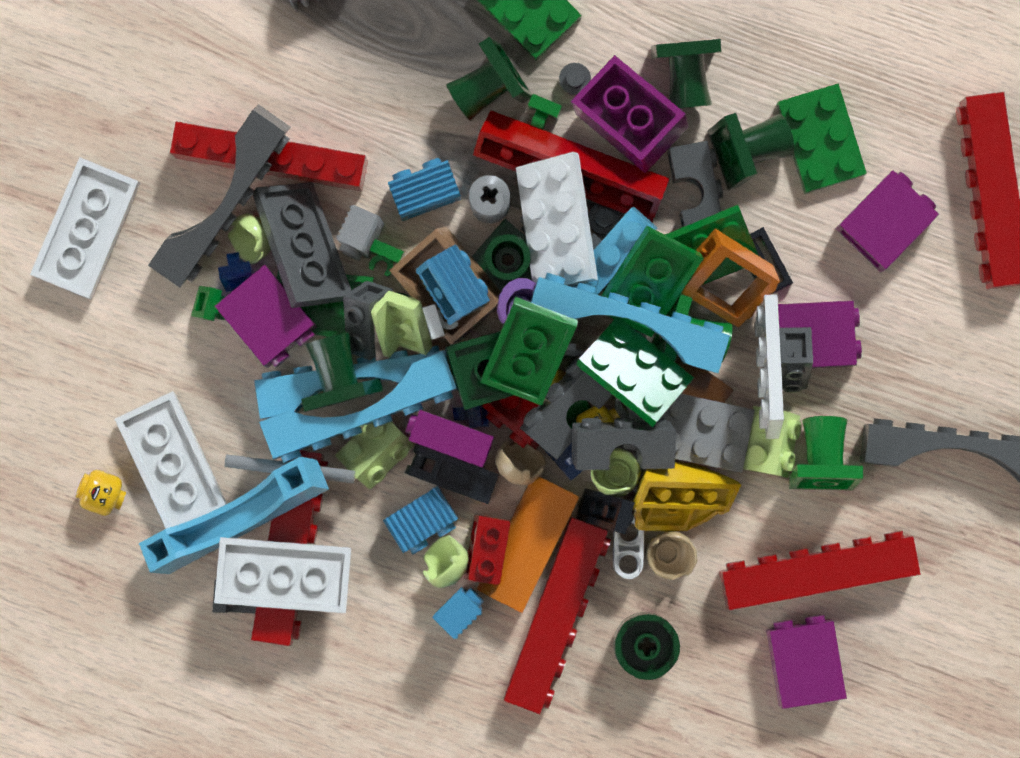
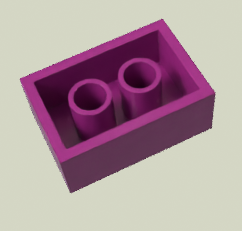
(630, 114)

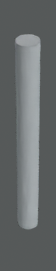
(268, 466)

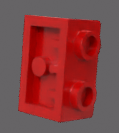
(511, 413)
(487, 549)

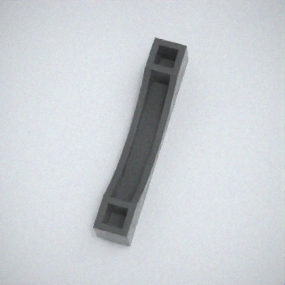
(255, 143)
(894, 445)

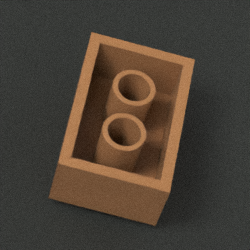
(432, 245)

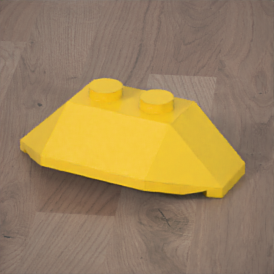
(682, 497)

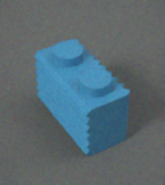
(424, 189)
(453, 284)
(421, 520)
(459, 611)

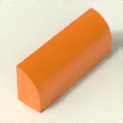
(531, 541)

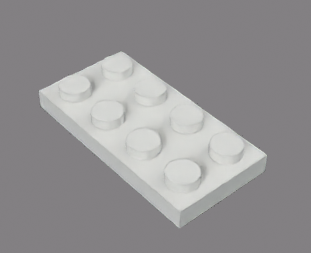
(557, 219)
(85, 228)
(769, 358)
(170, 461)
(282, 575)

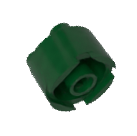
(659, 658)

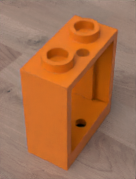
(714, 251)

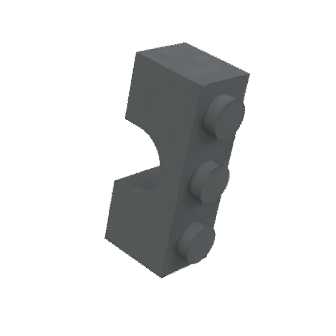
(695, 165)
(548, 421)
(596, 440)

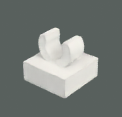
(435, 321)

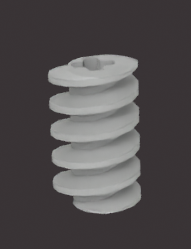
(496, 189)

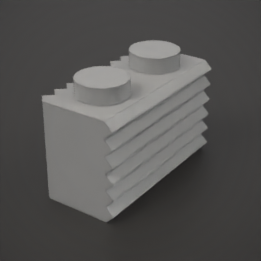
(359, 232)

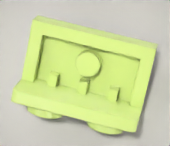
(401, 323)
(374, 452)
(773, 455)

